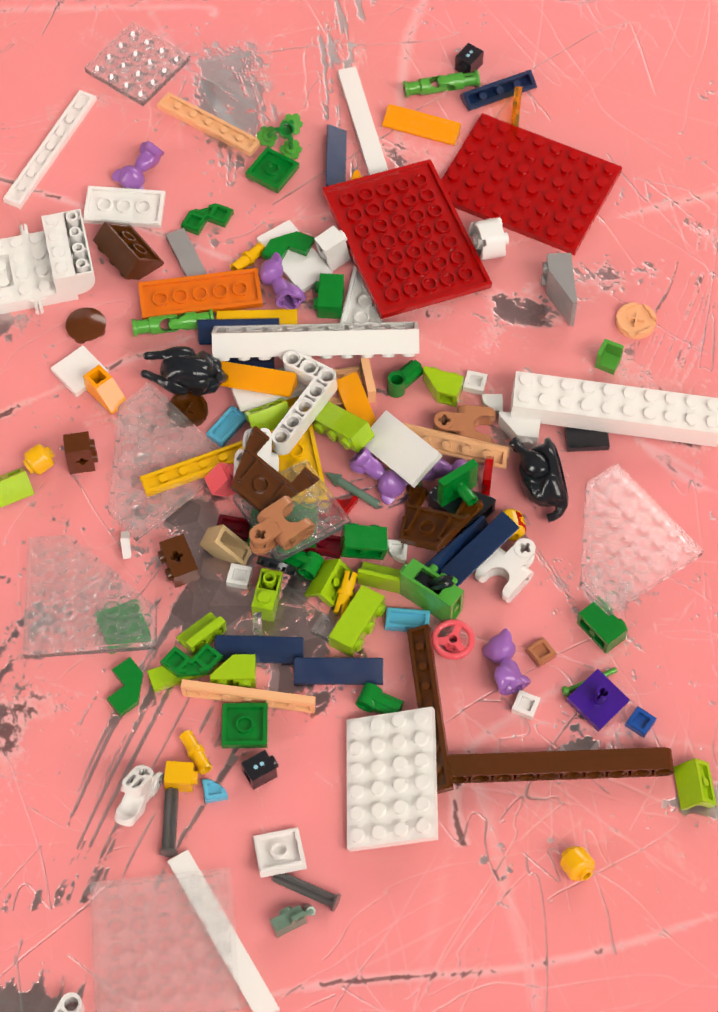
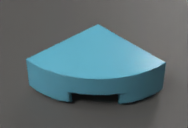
(213, 791)

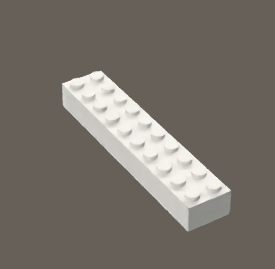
(316, 340)
(615, 408)

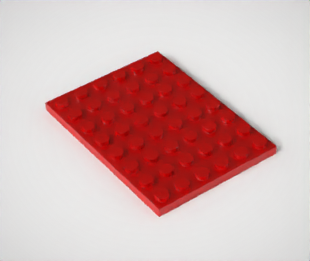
(529, 183)
(406, 238)

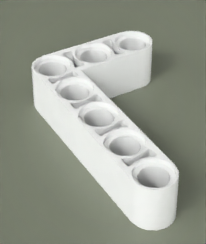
(320, 388)

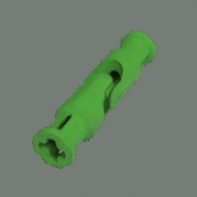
(449, 82)
(184, 321)

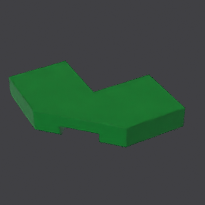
(214, 213)
(294, 241)
(201, 664)
(129, 695)

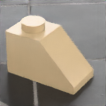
(225, 545)

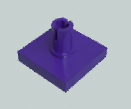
(597, 700)

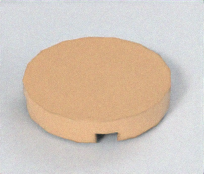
(636, 320)

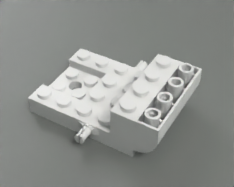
(45, 264)

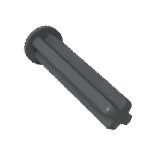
(170, 823)
(308, 890)

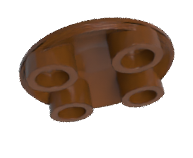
(85, 325)

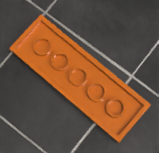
(200, 293)

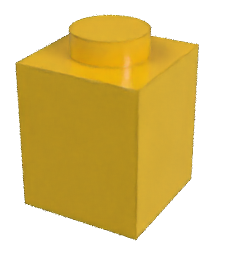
(180, 776)

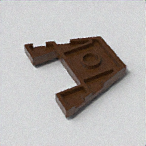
(261, 483)
(431, 527)

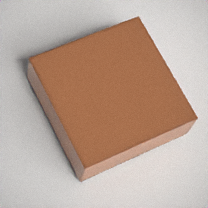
(540, 652)

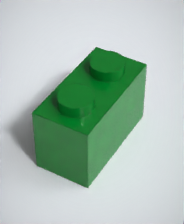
(330, 296)
(364, 541)
(601, 628)

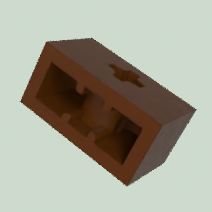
(80, 452)
(178, 550)

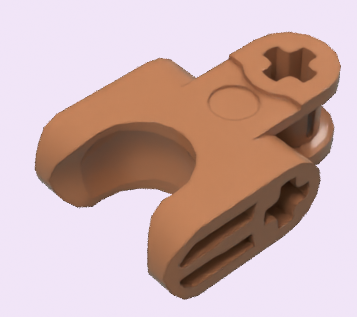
(465, 421)
(276, 530)

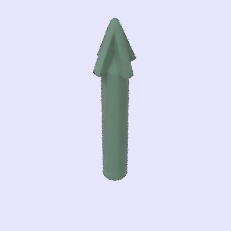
(337, 480)

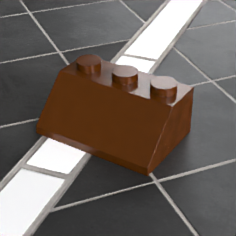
(127, 250)

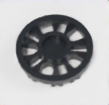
(276, 565)

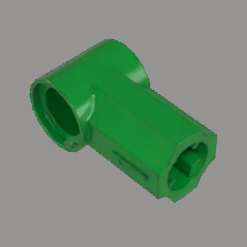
(404, 378)
(306, 563)
(375, 700)

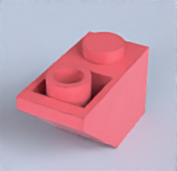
(220, 479)

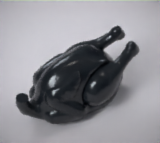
(186, 371)
(542, 476)

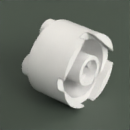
(489, 238)

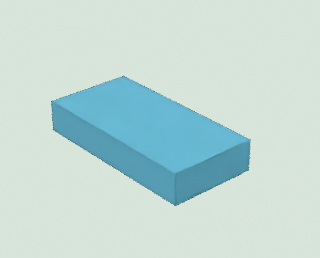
(226, 426)
(402, 619)

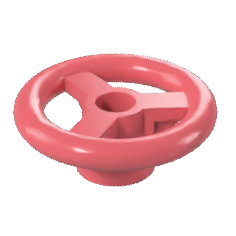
(452, 648)

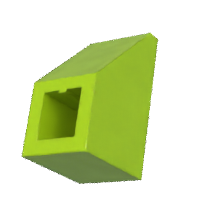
(443, 385)
(267, 594)
(236, 671)

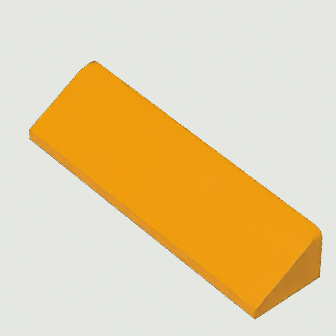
(422, 124)
(259, 379)
(355, 398)

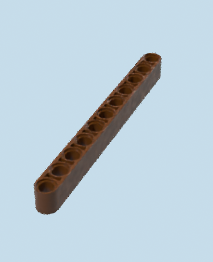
(561, 765)

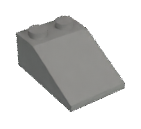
(560, 284)

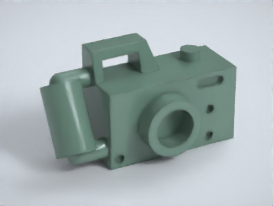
(291, 918)

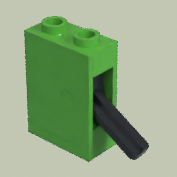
(431, 590)

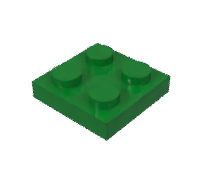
(272, 170)
(244, 725)

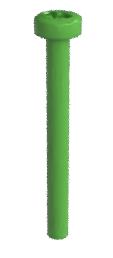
(566, 691)

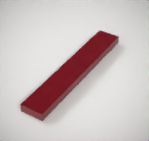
(327, 547)

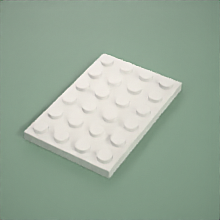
(391, 779)

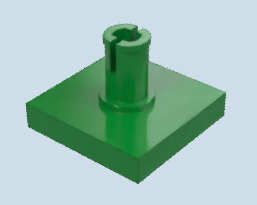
(459, 484)

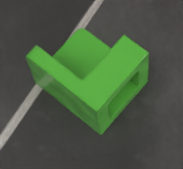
(609, 356)

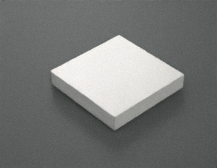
(73, 368)
(279, 852)

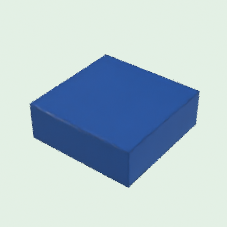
(640, 722)

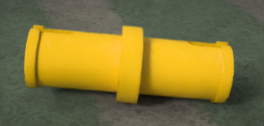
(248, 257)
(345, 592)
(195, 752)

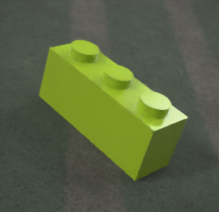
(343, 427)
(357, 621)

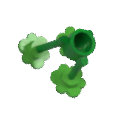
(287, 128)

